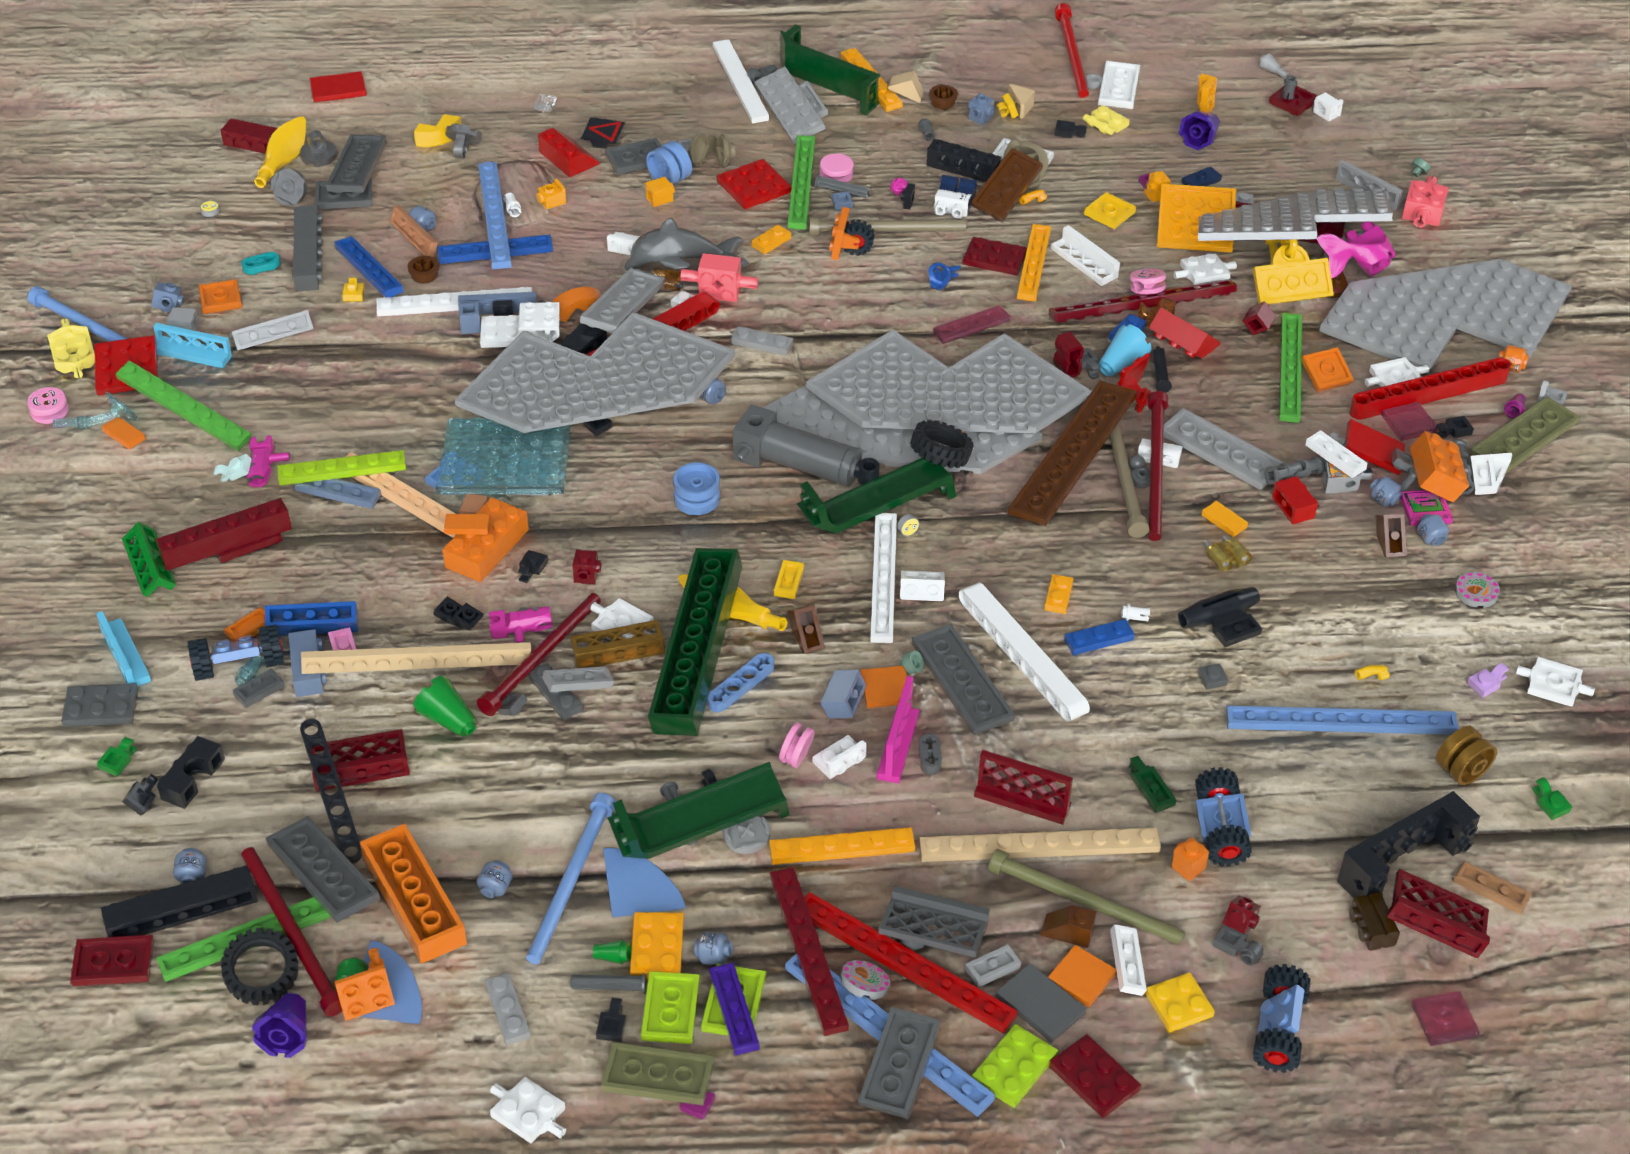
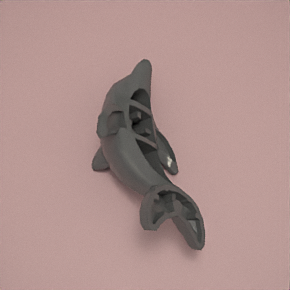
(672, 244)

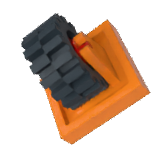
(850, 235)

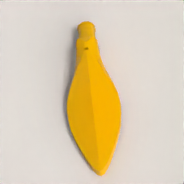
(282, 149)
(748, 610)

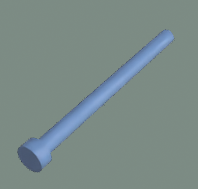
(40, 297)
(601, 807)

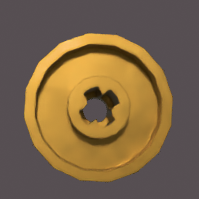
(1466, 755)

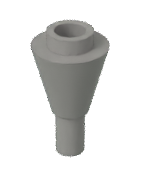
(1268, 63)

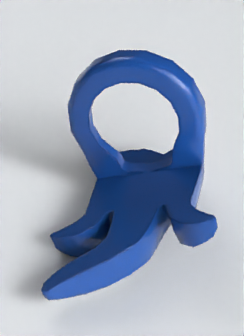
(941, 279)

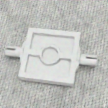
(1204, 269)
(1394, 372)
(618, 615)
(1555, 681)
(528, 1110)

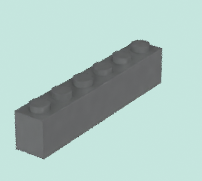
(307, 248)

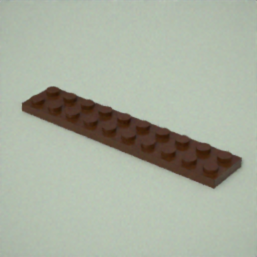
(1072, 453)

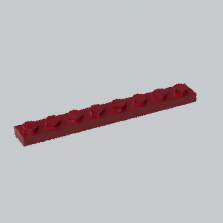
(809, 952)

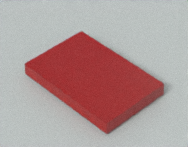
(337, 86)
(1372, 445)

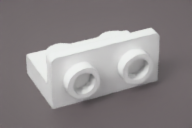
(621, 242)
(1171, 453)
(922, 585)
(840, 756)

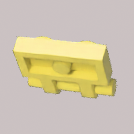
(1106, 120)

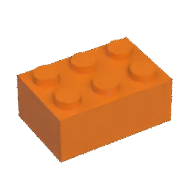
(1439, 466)

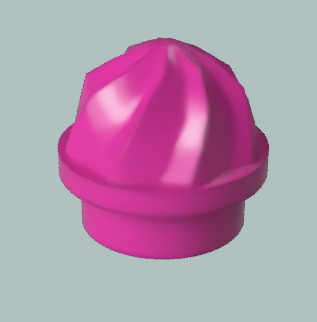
(898, 185)

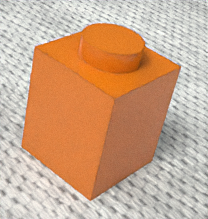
(1190, 858)

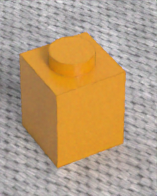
(659, 191)

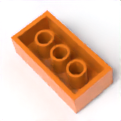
(479, 554)

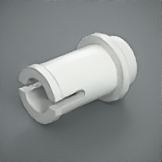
(1135, 613)

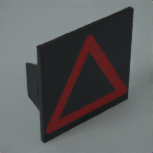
(602, 132)

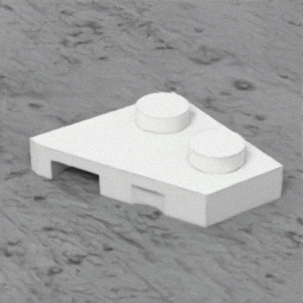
(1489, 471)

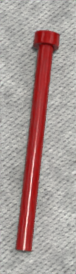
(1063, 14)

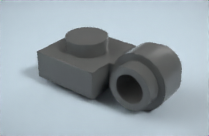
(755, 74)
(1233, 941)

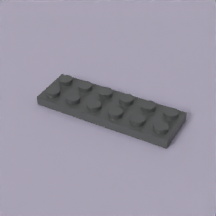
(356, 163)
(963, 679)
(322, 869)

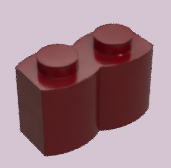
(1068, 354)

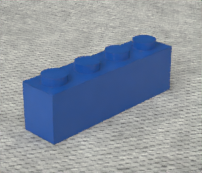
(311, 616)

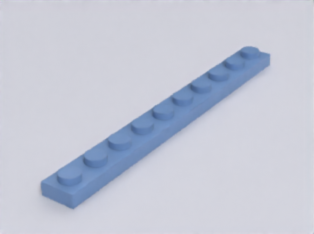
(494, 215)
(1341, 720)
(939, 1068)

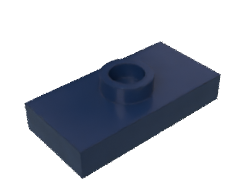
(1202, 178)

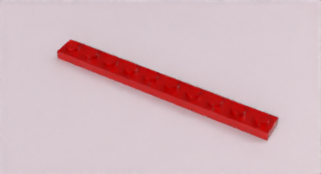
(910, 964)

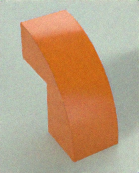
(576, 298)

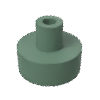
(1420, 166)
(912, 662)

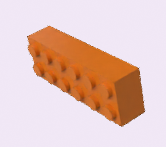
(413, 893)

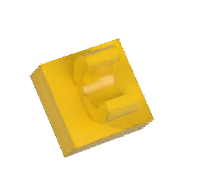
(1008, 107)
(353, 291)

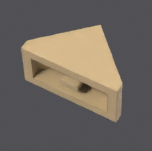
(907, 85)
(1022, 98)

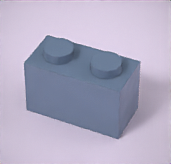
(843, 694)

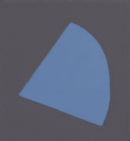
(638, 886)
(403, 988)

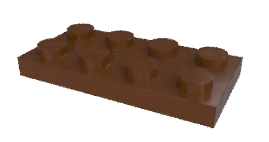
(1007, 184)

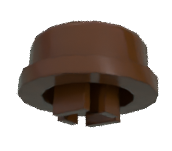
(943, 96)
(423, 269)

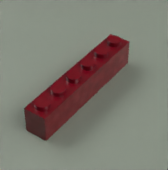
(223, 534)

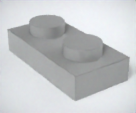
(992, 966)

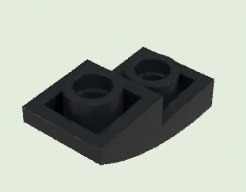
(458, 615)

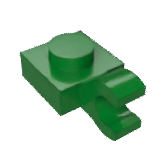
(117, 758)
(1552, 803)

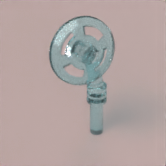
(117, 409)

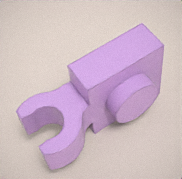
(1488, 682)

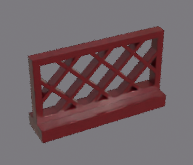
(363, 768)
(1021, 796)
(1435, 923)

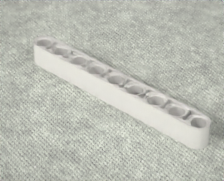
(1024, 652)

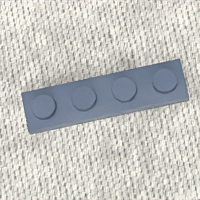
(485, 301)
(342, 491)

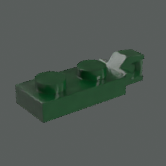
(1151, 785)

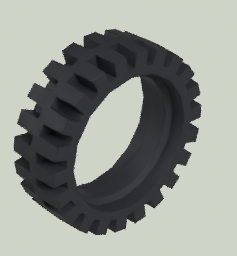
(953, 456)
(256, 939)

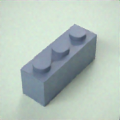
(305, 683)

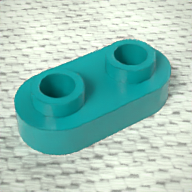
(260, 263)

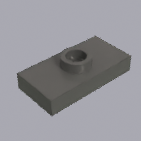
(258, 688)

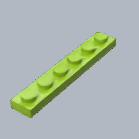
(341, 467)

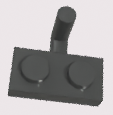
(1404, 462)

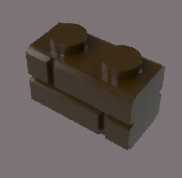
(1372, 921)

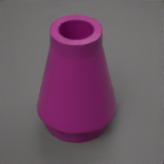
(1515, 406)

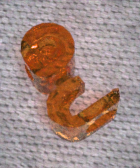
(1167, 304)

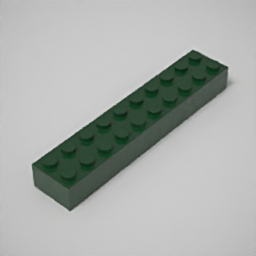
(695, 642)

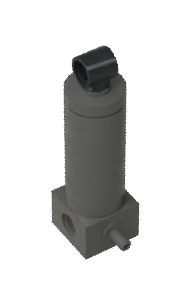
(762, 438)

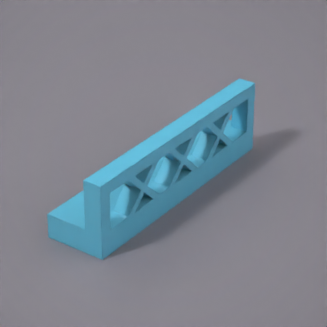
(192, 350)
(123, 650)

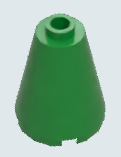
(445, 707)

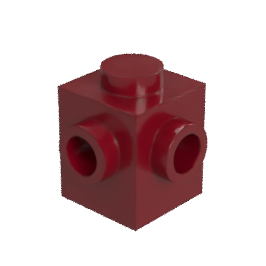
(1259, 318)
(586, 566)
(1242, 914)

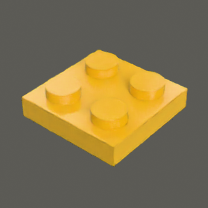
(1110, 210)
(1179, 1002)

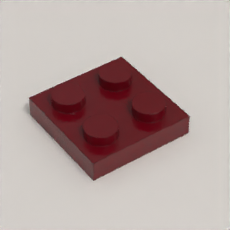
(1301, 102)

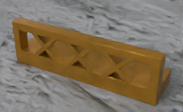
(619, 648)

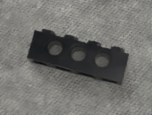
(961, 160)

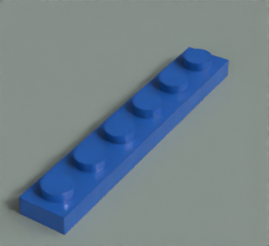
(481, 250)
(369, 267)

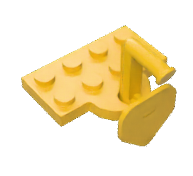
(1291, 275)

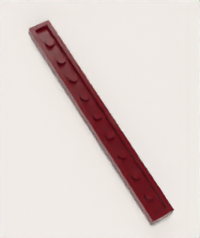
(1132, 302)

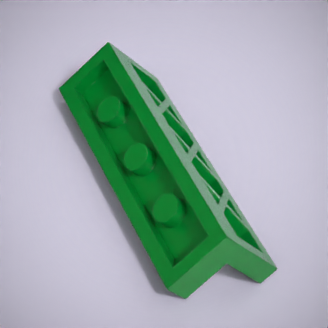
(149, 554)

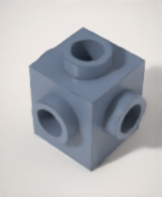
(981, 108)
(167, 296)

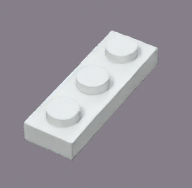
(1336, 454)
(1128, 960)

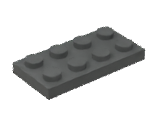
(899, 1062)

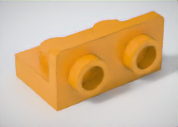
(1206, 92)

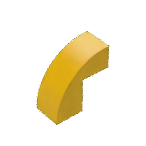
(432, 135)

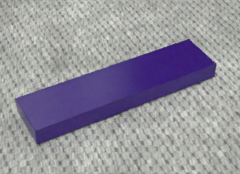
(734, 1009)

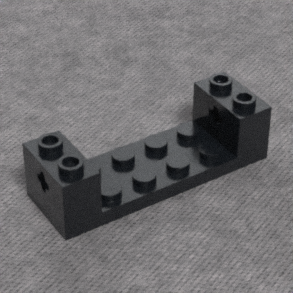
(1446, 820)

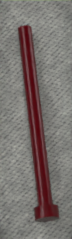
(1157, 403)
(490, 702)
(329, 998)

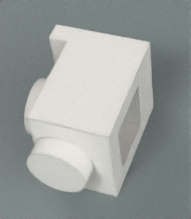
(1327, 106)

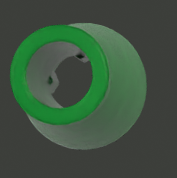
(615, 951)

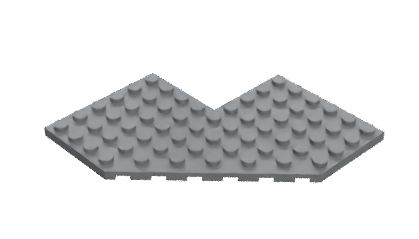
(1295, 215)
(1421, 310)
(633, 371)
(988, 391)
(889, 446)

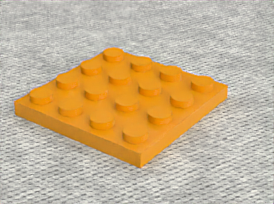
(1181, 211)

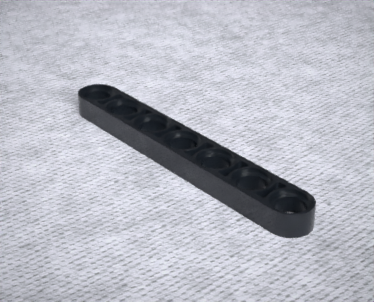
(330, 779)

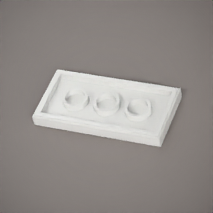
(1119, 84)

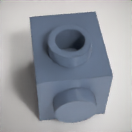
(469, 318)

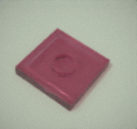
(1409, 421)
(1445, 1018)

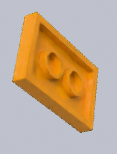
(656, 943)

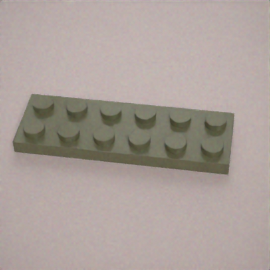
(1528, 432)

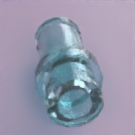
(249, 670)

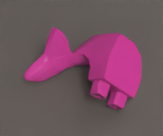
(1370, 250)

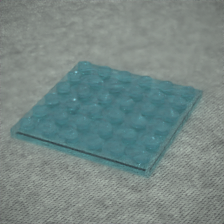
(496, 459)

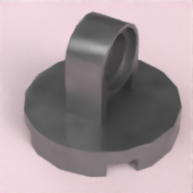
(463, 137)
(318, 151)
(289, 186)

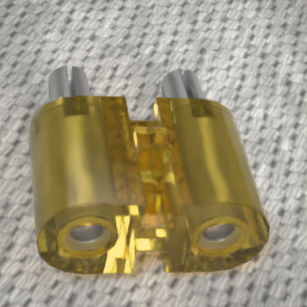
(1227, 555)

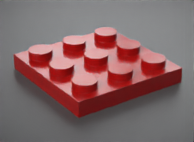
(754, 184)
(115, 354)

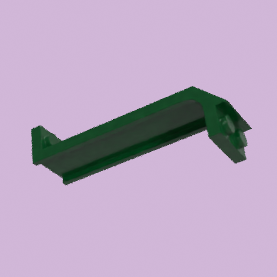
(828, 71)
(875, 496)
(698, 813)

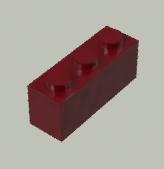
(246, 135)

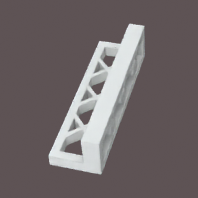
(1089, 254)

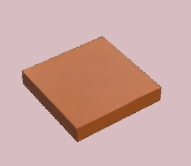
(220, 296)
(1327, 369)
(883, 685)
(1082, 975)

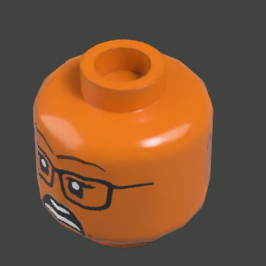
(1516, 356)

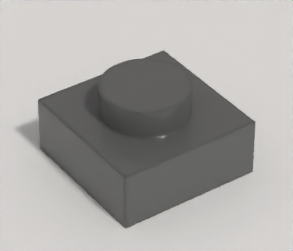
(1213, 676)
(512, 704)

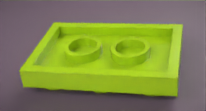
(752, 985)
(670, 1007)
(1015, 1065)

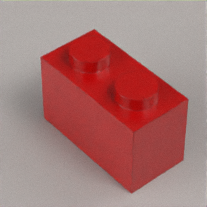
(1295, 500)

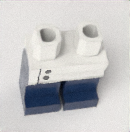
(954, 199)

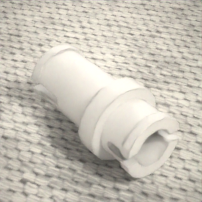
(512, 205)

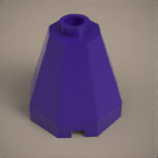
(1199, 129)
(282, 1026)

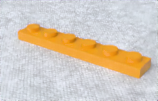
(886, 97)
(1034, 262)
(842, 846)

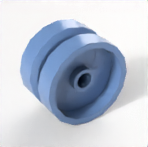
(669, 161)
(696, 488)

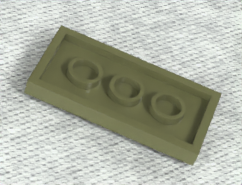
(658, 1073)

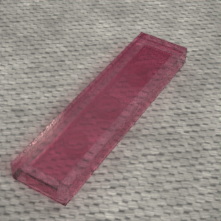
(971, 324)

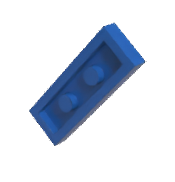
(1099, 637)

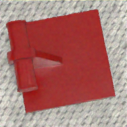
(1131, 376)

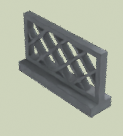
(935, 911)

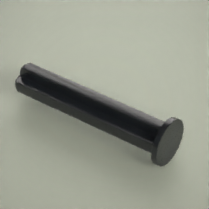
(1163, 383)

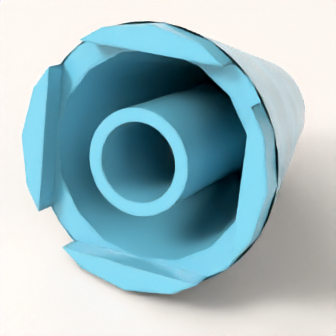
(1123, 350)

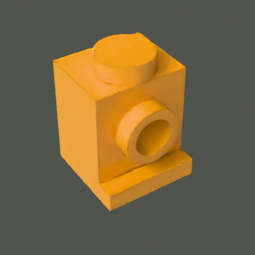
(1154, 184)
(551, 194)

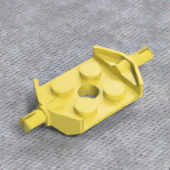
(70, 340)

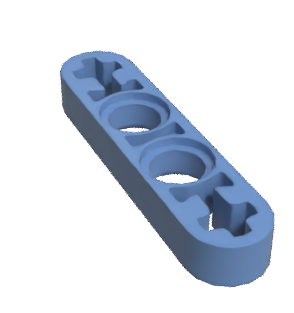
(729, 697)

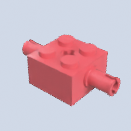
(1425, 202)
(720, 277)

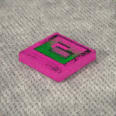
(1424, 502)

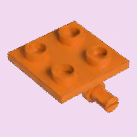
(365, 990)

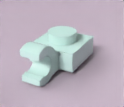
(237, 468)

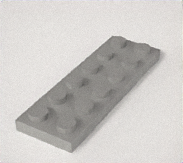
(789, 104)
(622, 299)
(1220, 447)

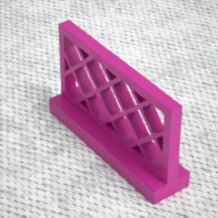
(899, 737)

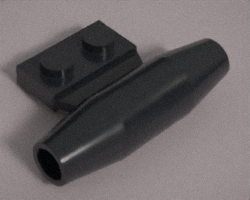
(1225, 614)

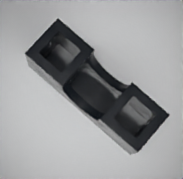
(177, 784)

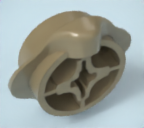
(1034, 152)

